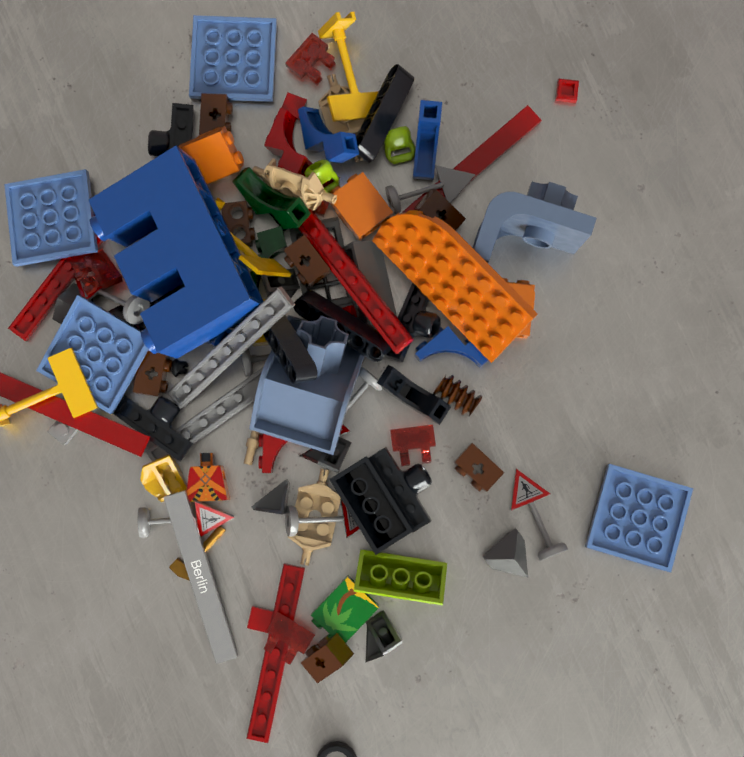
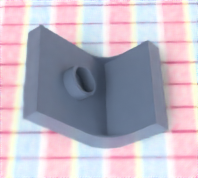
(540, 218)
(310, 410)

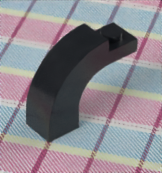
(413, 395)

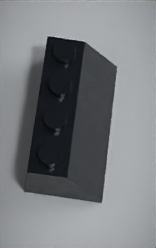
(371, 505)

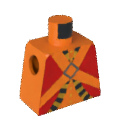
(207, 481)

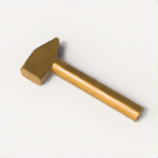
(178, 565)

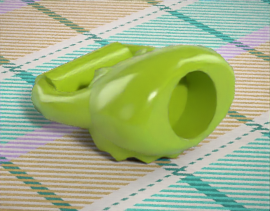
(397, 139)
(324, 172)

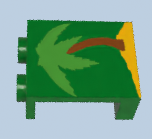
(344, 610)

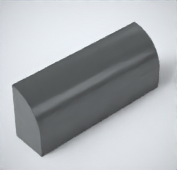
(372, 265)

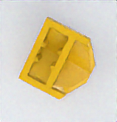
(163, 477)

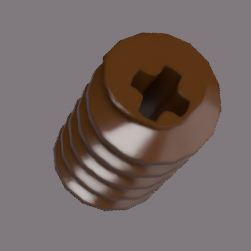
(458, 395)

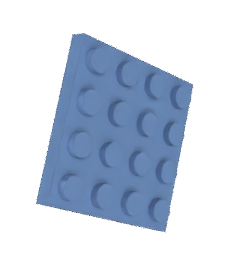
(233, 57)
(50, 218)
(104, 347)
(639, 517)

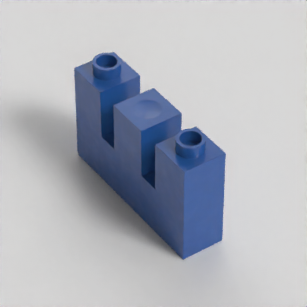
(186, 248)

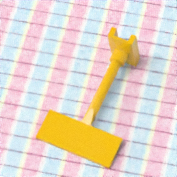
(352, 105)
(259, 265)
(70, 383)

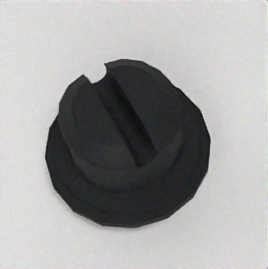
(178, 367)

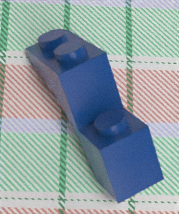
(316, 137)
(427, 139)
(448, 342)

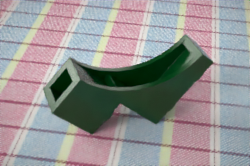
(263, 199)
(271, 244)

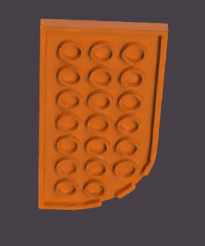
(455, 280)

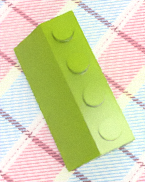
(401, 577)

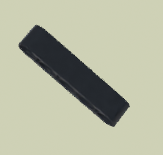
(383, 112)
(361, 336)
(291, 352)

